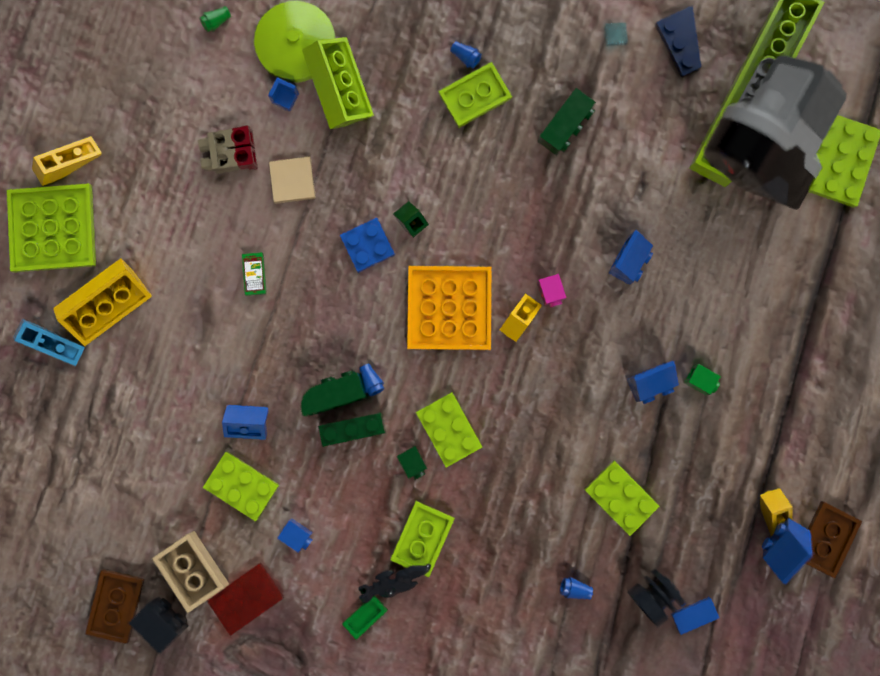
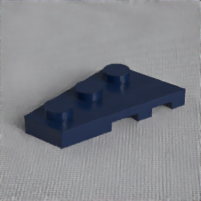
(681, 40)

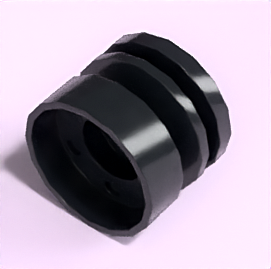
(656, 597)

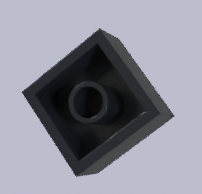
(159, 624)

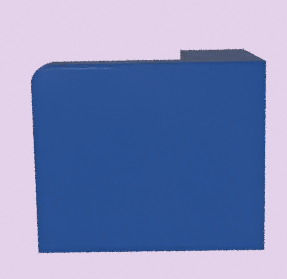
(283, 94)

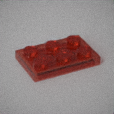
(245, 599)

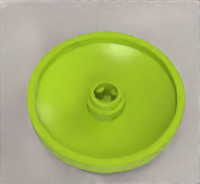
(284, 34)

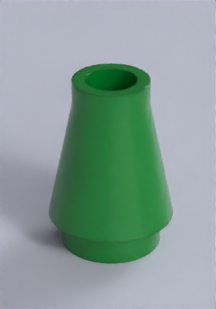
(214, 19)

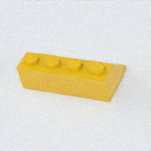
(101, 302)

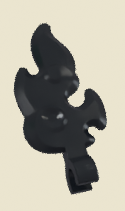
(391, 587)

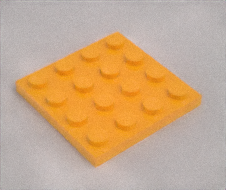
(449, 308)

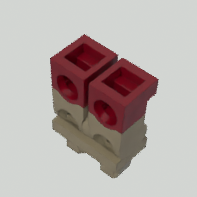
(229, 150)

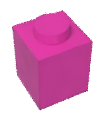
(551, 290)

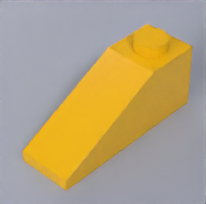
(64, 160)

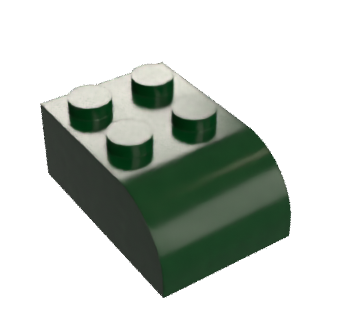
(333, 393)

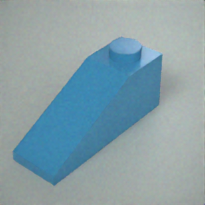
(48, 342)

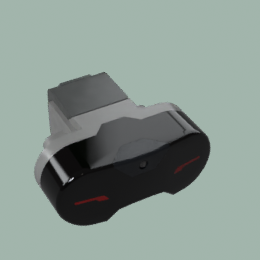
(776, 129)

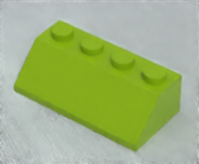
(337, 82)

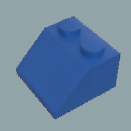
(631, 258)
(653, 382)
(787, 549)

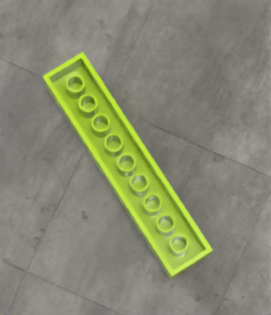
(780, 36)

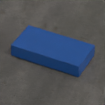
(695, 615)

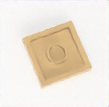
(292, 180)

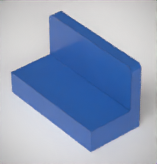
(245, 422)

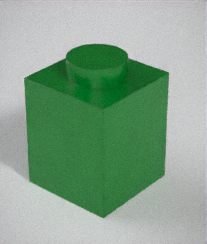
(702, 380)

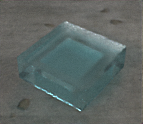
(616, 34)

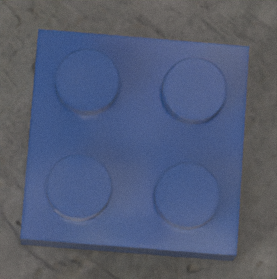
(367, 245)

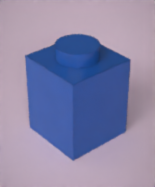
(295, 536)

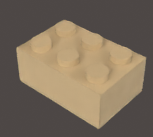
(190, 571)

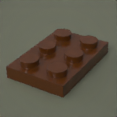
(831, 538)
(114, 606)

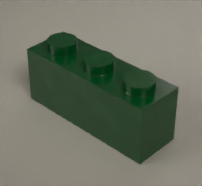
(567, 122)
(352, 429)

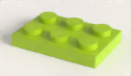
(475, 94)
(449, 429)
(241, 486)
(621, 498)
(422, 537)

